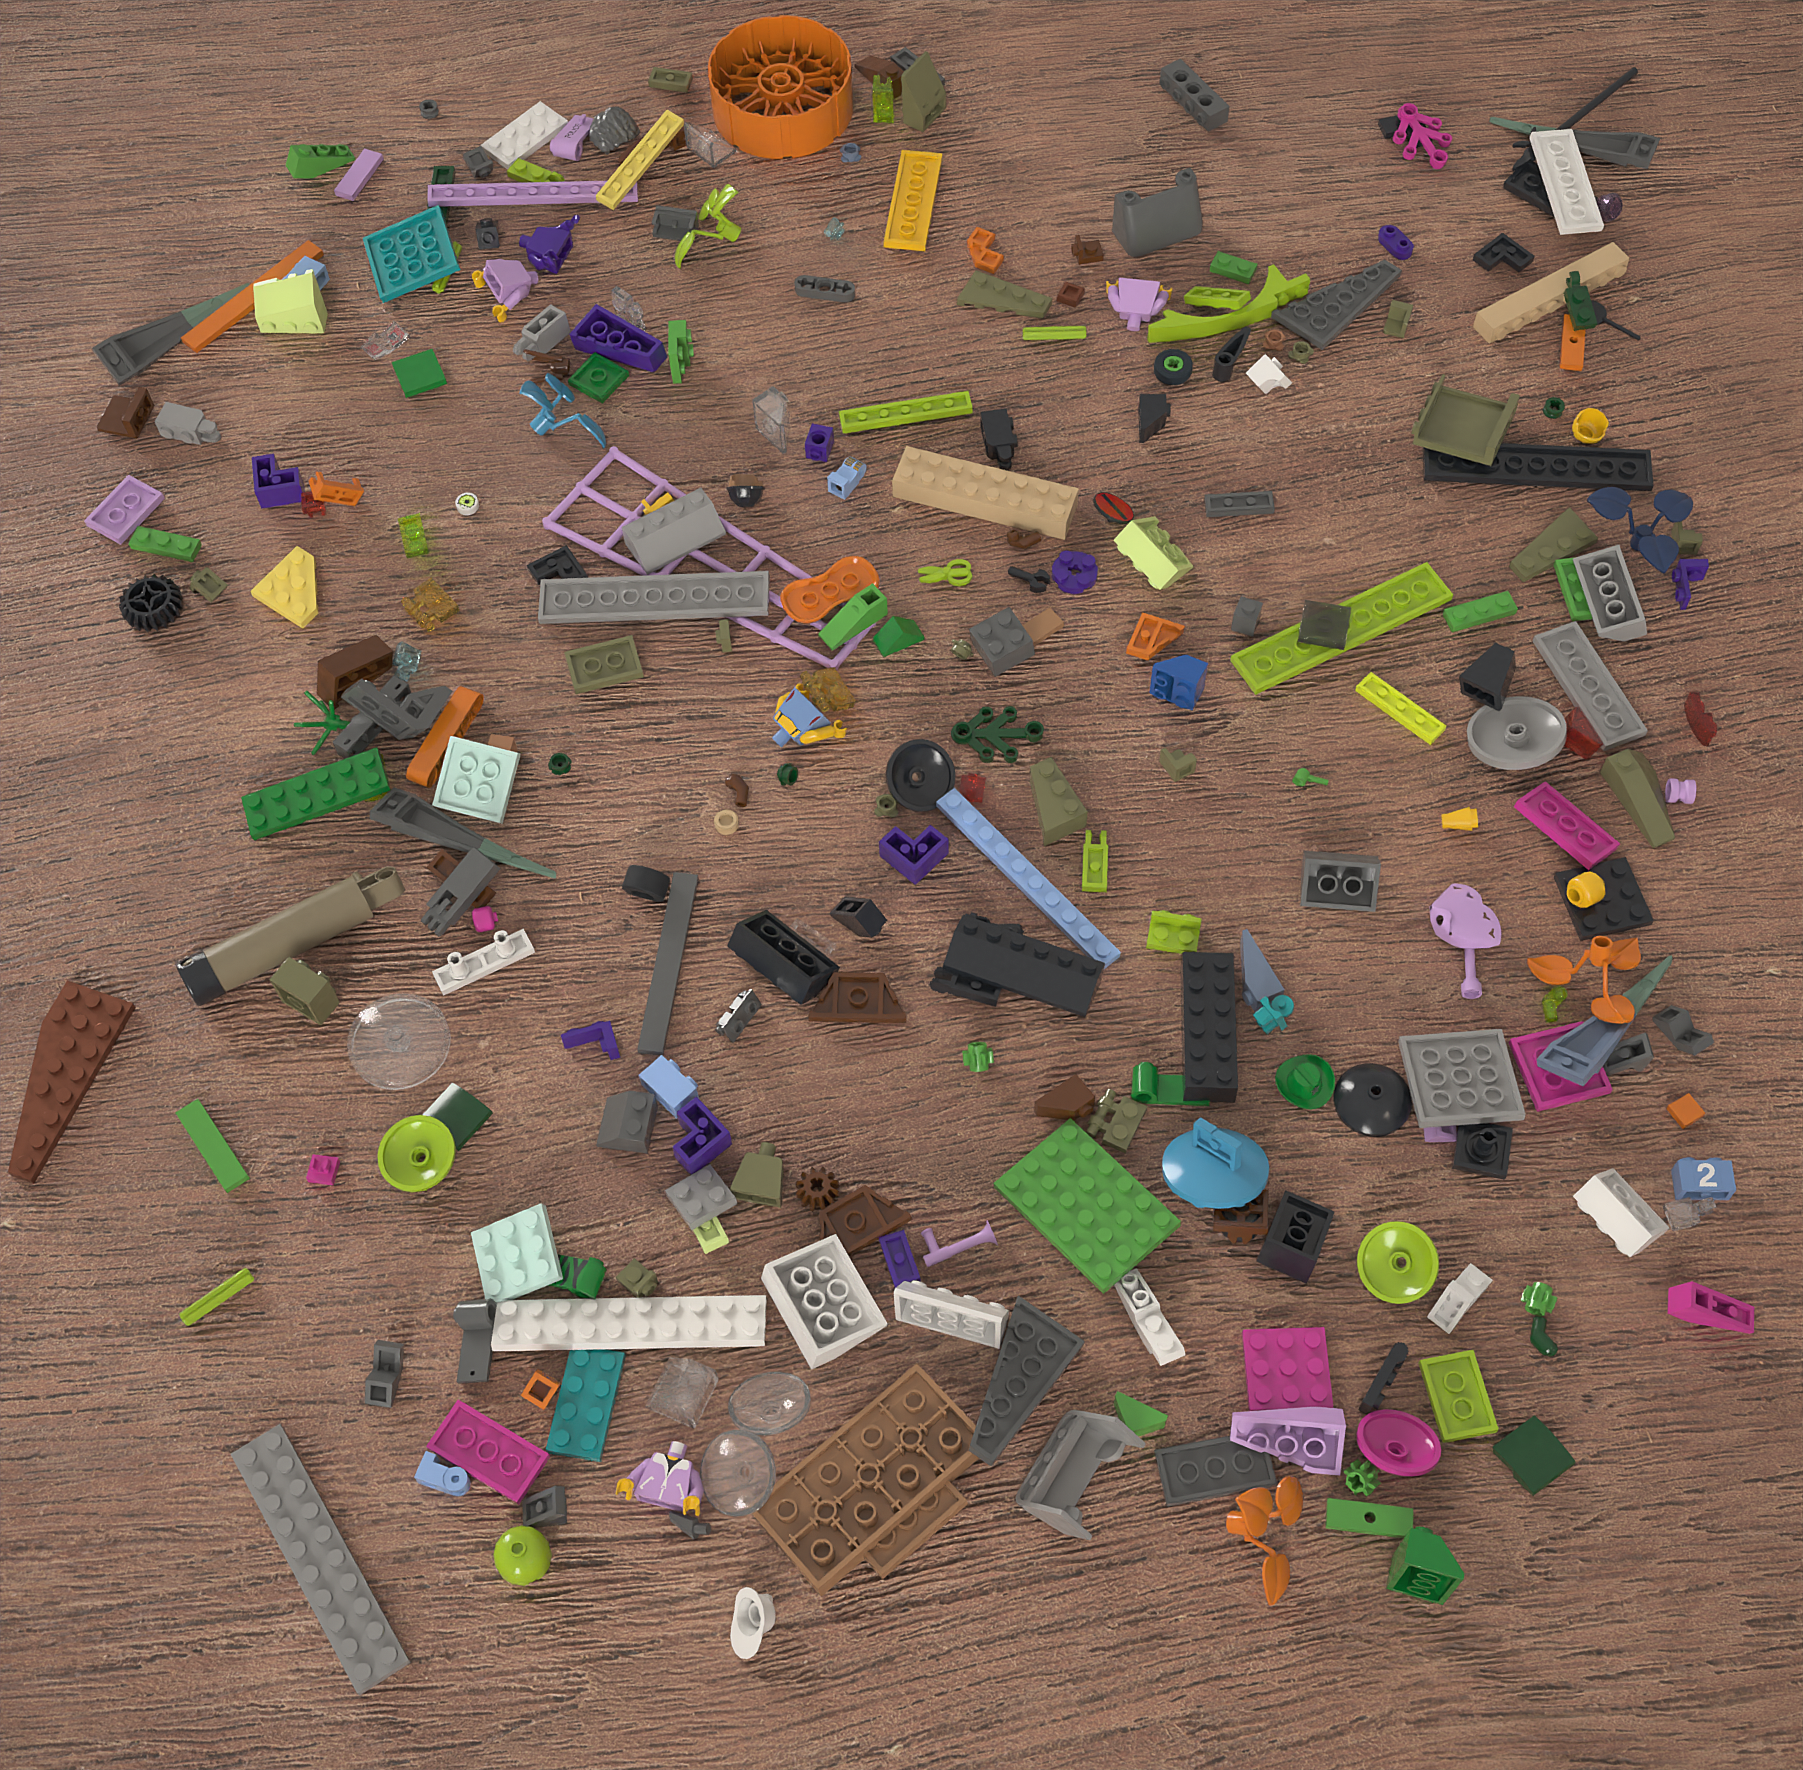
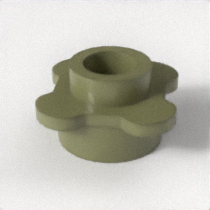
(1301, 352)
(961, 649)
(886, 800)

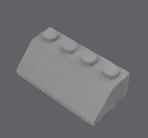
(673, 531)
(1611, 594)

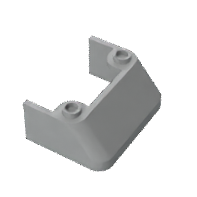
(1069, 1464)

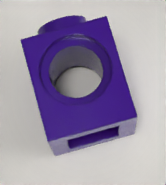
(819, 442)

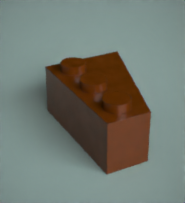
(344, 668)

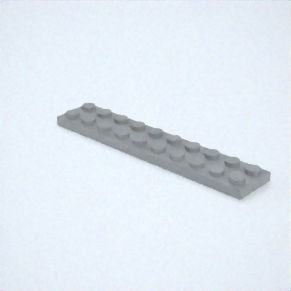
(654, 597)
(320, 1560)

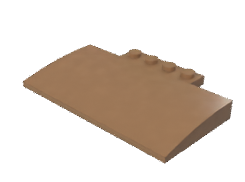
(873, 1485)

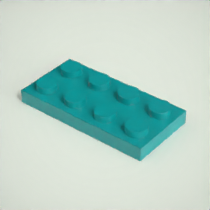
(585, 1404)

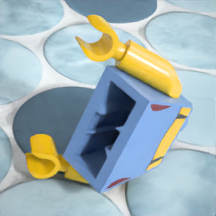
(802, 720)

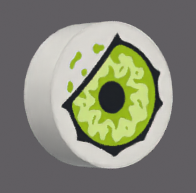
(467, 504)

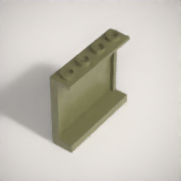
(1463, 423)

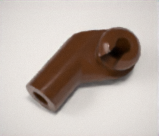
(1016, 540)
(739, 785)

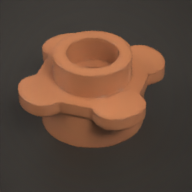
(1274, 340)

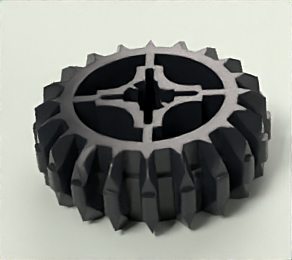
(151, 602)

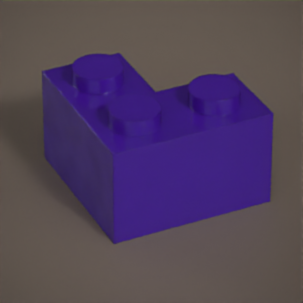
(273, 485)
(914, 857)
(705, 1137)

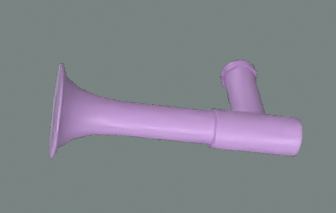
(937, 1255)

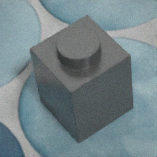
(1246, 616)

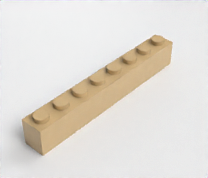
(1547, 293)

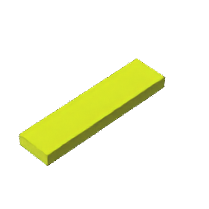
(1400, 708)

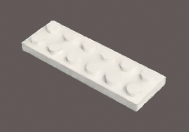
(1566, 181)

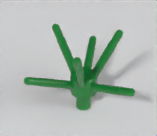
(330, 723)

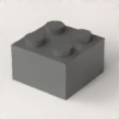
(1002, 641)

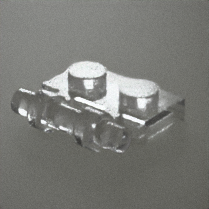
(626, 308)

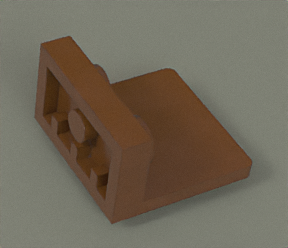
(127, 415)

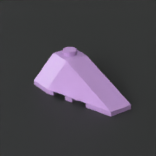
(1298, 1435)

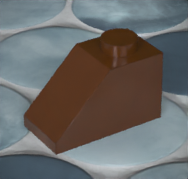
(1066, 1101)

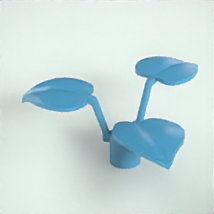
(545, 418)

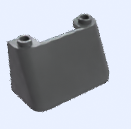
(1158, 219)

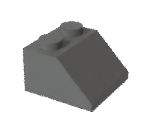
(628, 1122)

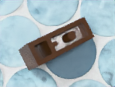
(876, 66)

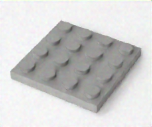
(1461, 1078)

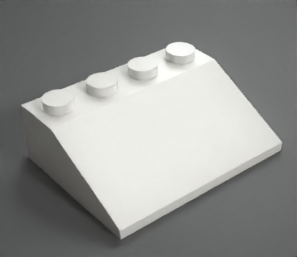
(822, 1300)
(950, 1313)

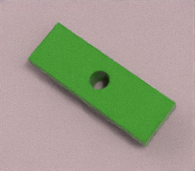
(1387, 1519)

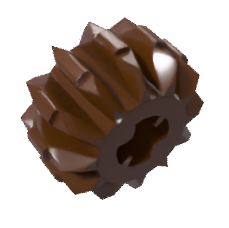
(817, 1179)

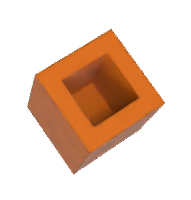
(540, 1389)

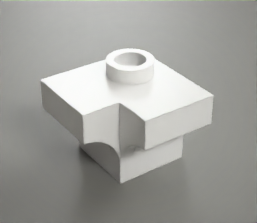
(1267, 374)

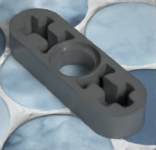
(811, 281)

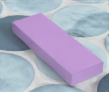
(358, 174)

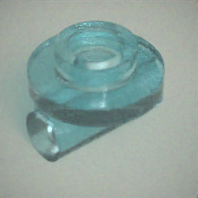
(834, 229)

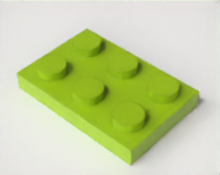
(1458, 1396)

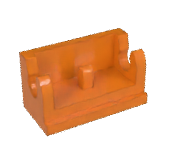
(335, 491)

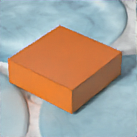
(1685, 1111)

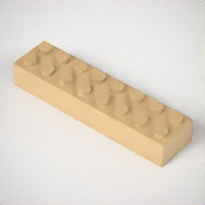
(985, 492)

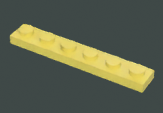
(639, 159)

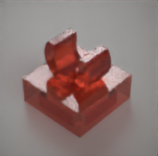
(310, 505)
(972, 787)

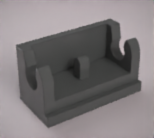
(673, 222)

